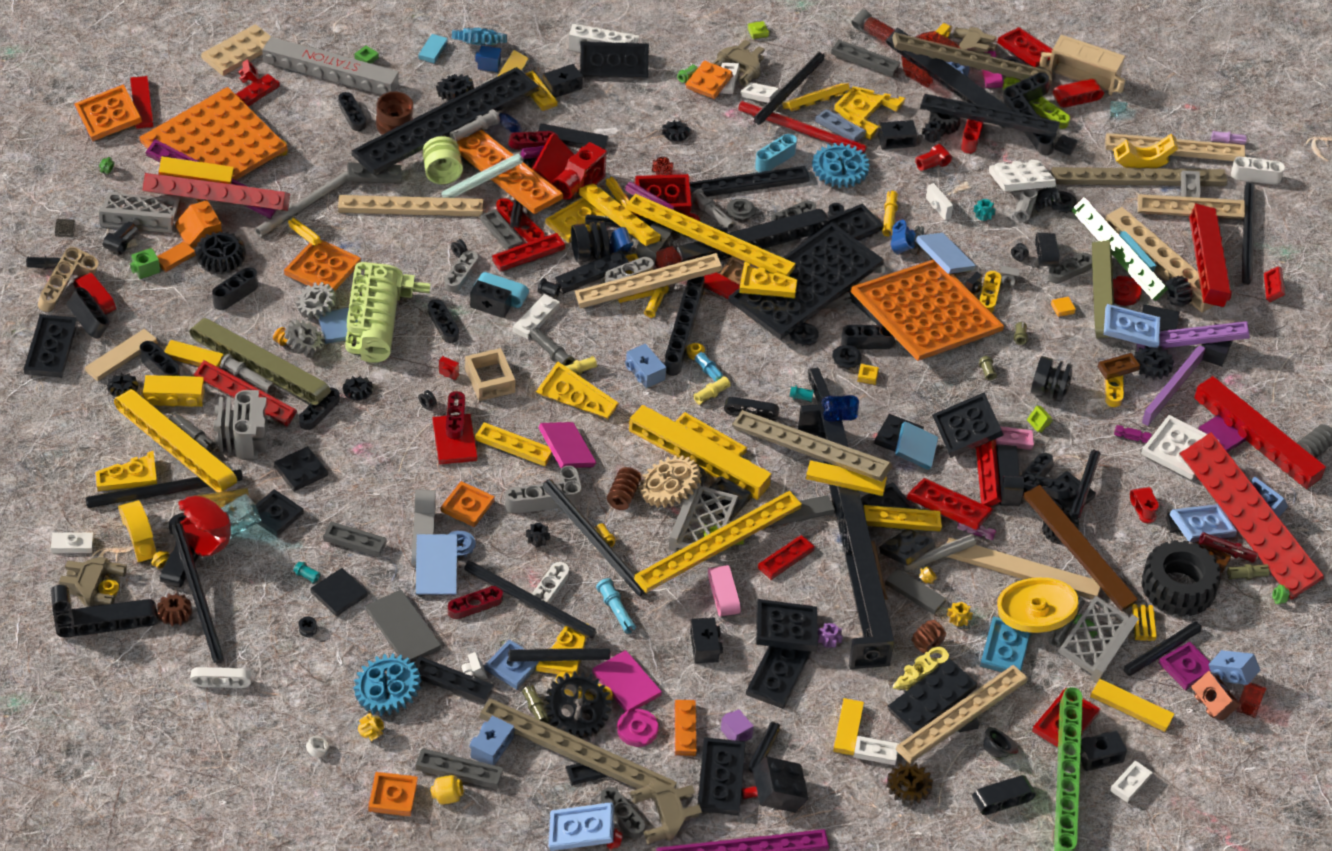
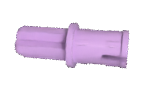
(1224, 137)

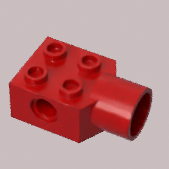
(582, 169)

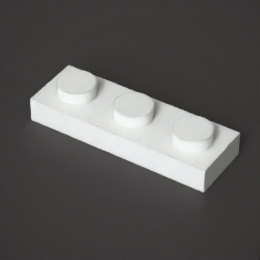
(536, 316)

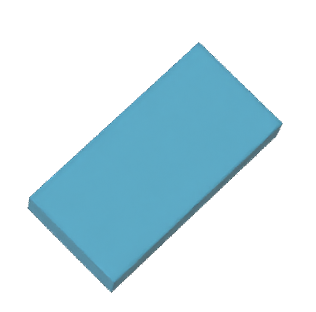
(433, 48)

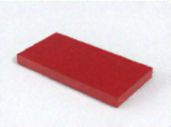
(950, 503)

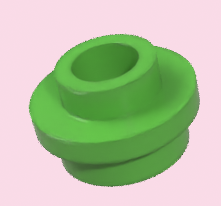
(106, 165)
(1280, 594)

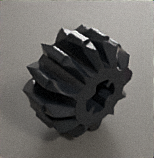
(1179, 291)

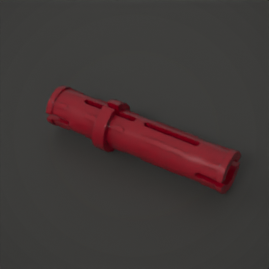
(1207, 539)

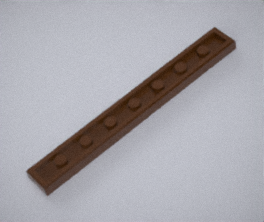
(1080, 548)

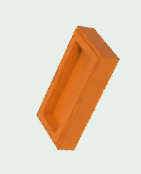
(175, 256)

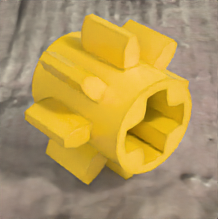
(959, 614)
(371, 727)

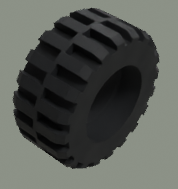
(1184, 559)

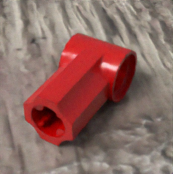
(937, 156)

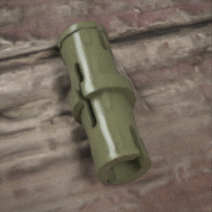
(1248, 571)
(535, 704)

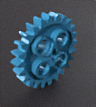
(479, 36)
(829, 168)
(401, 675)

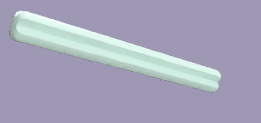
(482, 176)

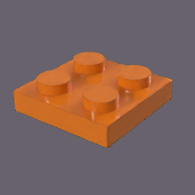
(709, 79)
(467, 504)
(393, 794)

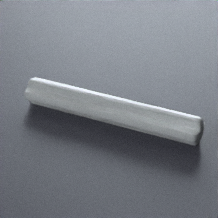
(942, 551)

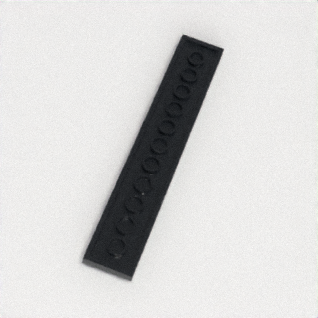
(442, 120)

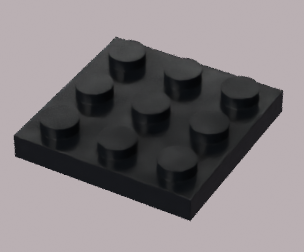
(967, 425)
(786, 625)

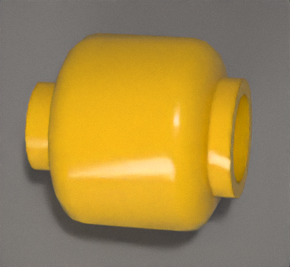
(447, 789)

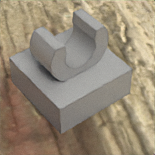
(1009, 273)

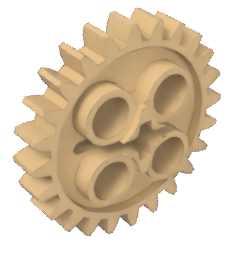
(670, 481)

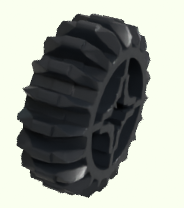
(220, 252)

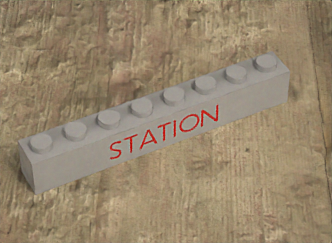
(330, 66)

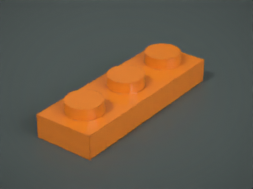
(685, 727)

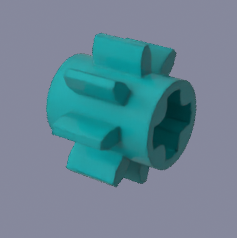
(984, 210)

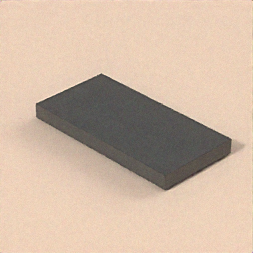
(403, 626)

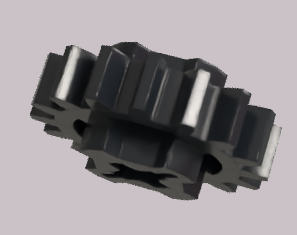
(454, 86)
(1154, 362)

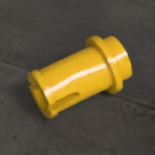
(603, 531)

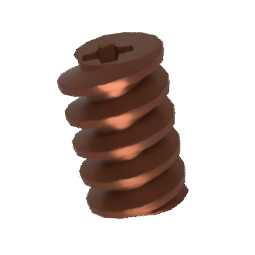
(623, 488)

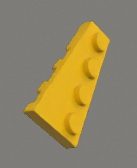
(575, 391)

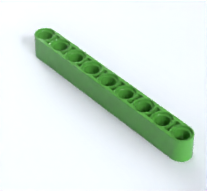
(1068, 763)

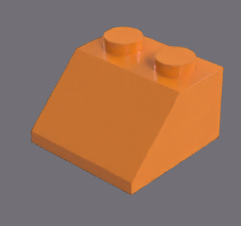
(197, 222)

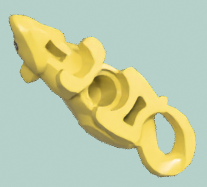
(923, 666)

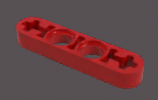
(527, 234)

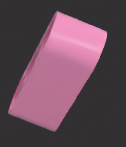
(724, 590)

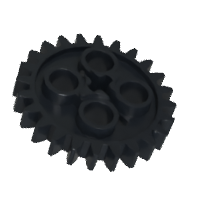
(595, 708)

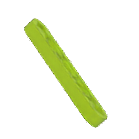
(1057, 115)

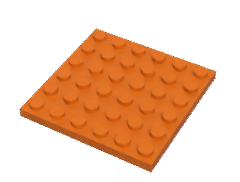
(220, 133)
(927, 309)

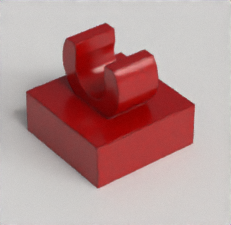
(248, 72)

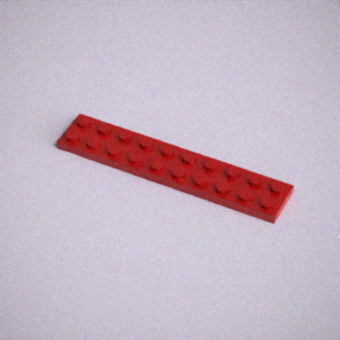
(1251, 515)

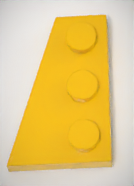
(129, 475)

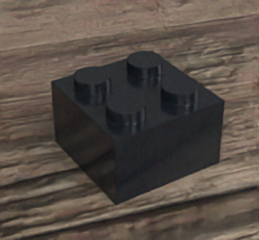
(780, 784)

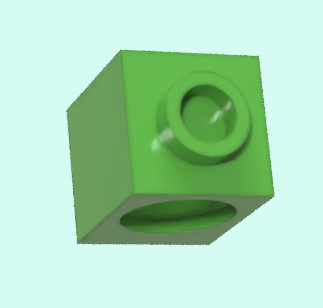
(145, 263)

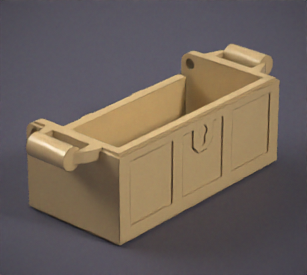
(1085, 61)

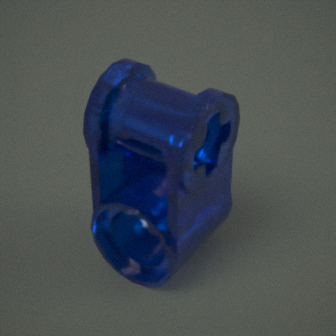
(842, 408)

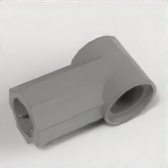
(1025, 204)

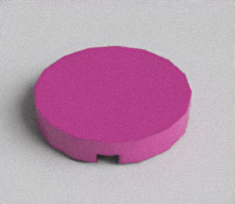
(637, 728)

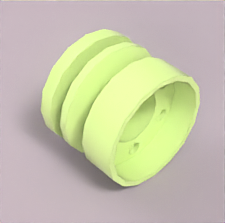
(442, 160)

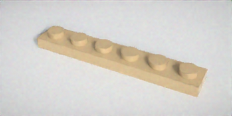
(1184, 205)

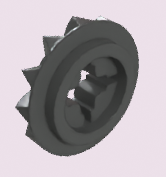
(736, 205)

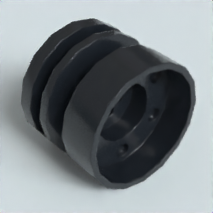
(585, 241)
(1051, 378)

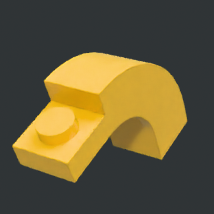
(1150, 157)
(139, 529)

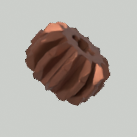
(174, 609)
(928, 636)

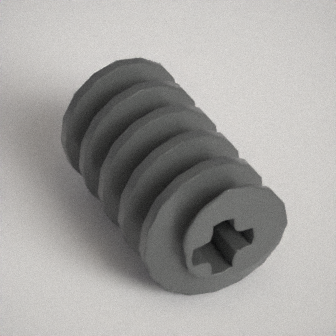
(1317, 440)

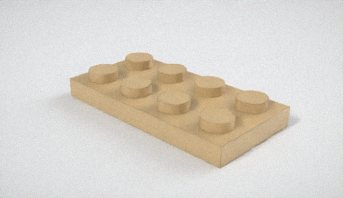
(235, 50)

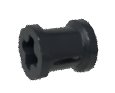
(549, 288)

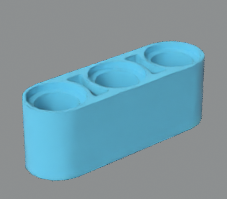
(776, 153)
(519, 291)

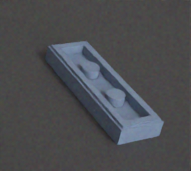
(840, 125)

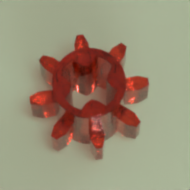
(662, 166)

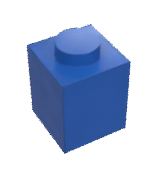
(488, 58)

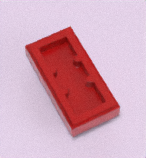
(1274, 284)

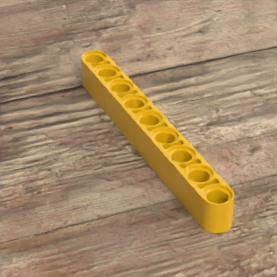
(175, 441)

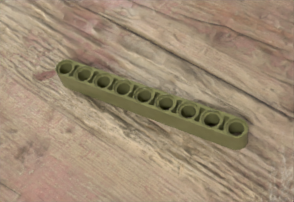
(260, 361)

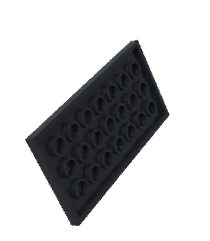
(824, 271)

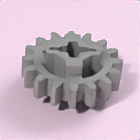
(316, 300)
(304, 337)

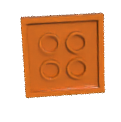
(108, 112)
(322, 264)

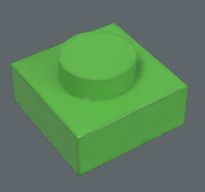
(366, 55)

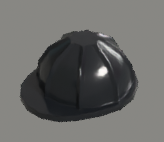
(998, 743)

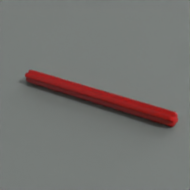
(802, 127)

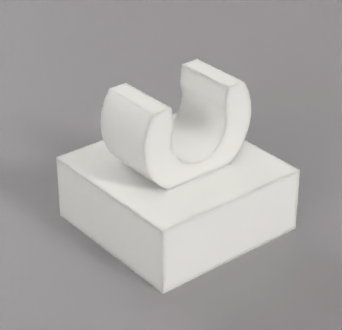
(475, 667)

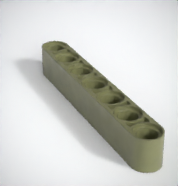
(1102, 283)

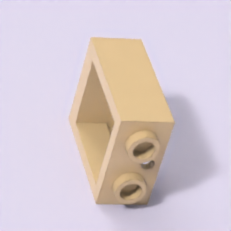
(485, 389)

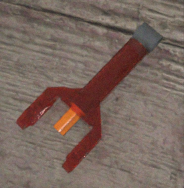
(882, 31)

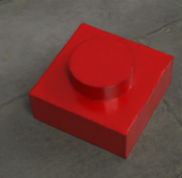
(448, 368)

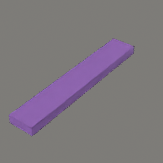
(1202, 335)
(1173, 385)

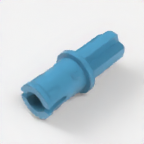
(709, 367)

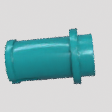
(801, 393)
(307, 572)

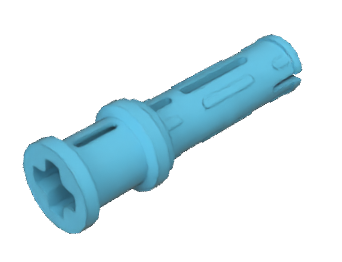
(612, 599)

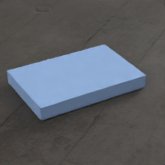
(945, 253)
(1132, 326)
(1200, 519)
(436, 564)
(581, 826)

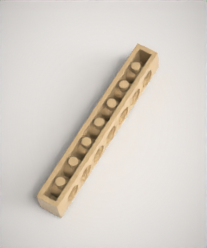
(1166, 260)

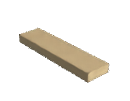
(118, 356)

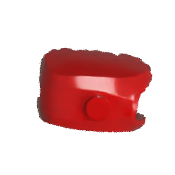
(205, 526)

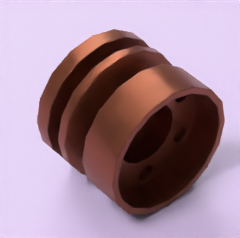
(393, 110)

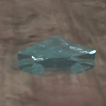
(1117, 108)

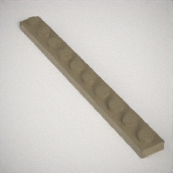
(965, 57)
(1133, 176)
(812, 445)
(573, 747)

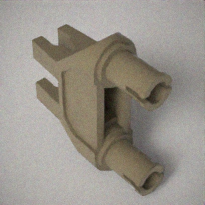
(975, 40)
(748, 61)
(85, 577)
(668, 807)

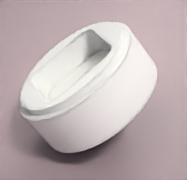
(317, 746)

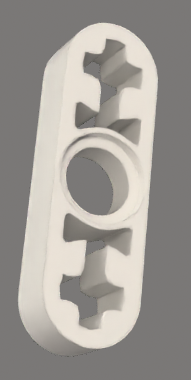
(550, 577)
(232, 677)

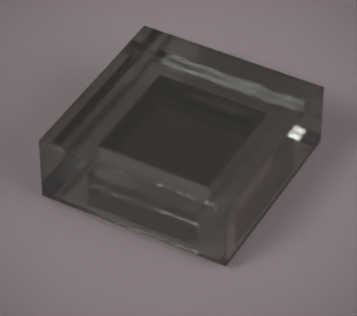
(65, 227)

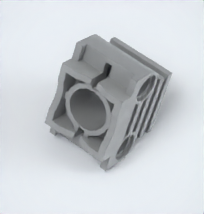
(244, 424)

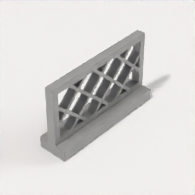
(144, 219)
(689, 509)
(1110, 649)

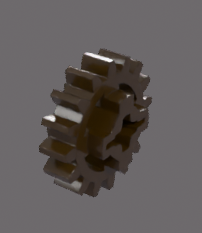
(909, 783)

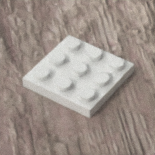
(1022, 175)
(1169, 441)

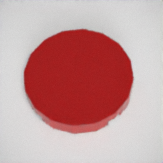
(1126, 291)

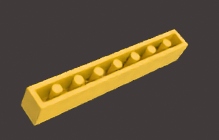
(707, 454)

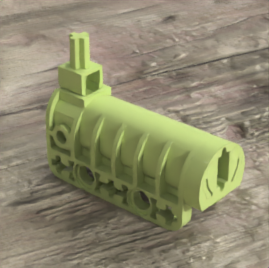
(376, 308)

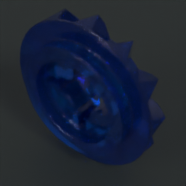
(510, 123)

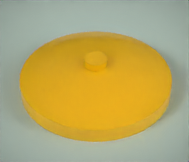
(1037, 605)

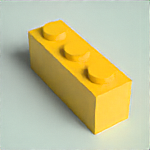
(174, 390)

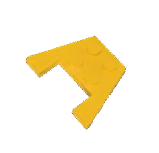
(859, 105)

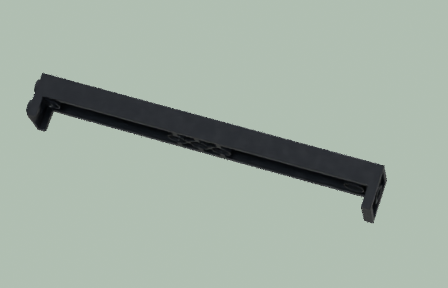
(877, 642)

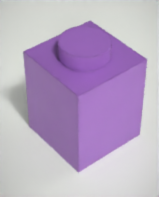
(736, 726)

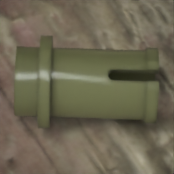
(1020, 333)
(986, 364)

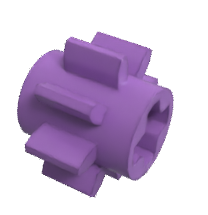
(830, 635)

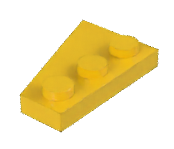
(764, 283)
(566, 639)

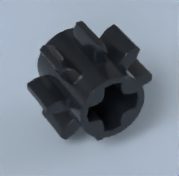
(932, 131)
(537, 534)

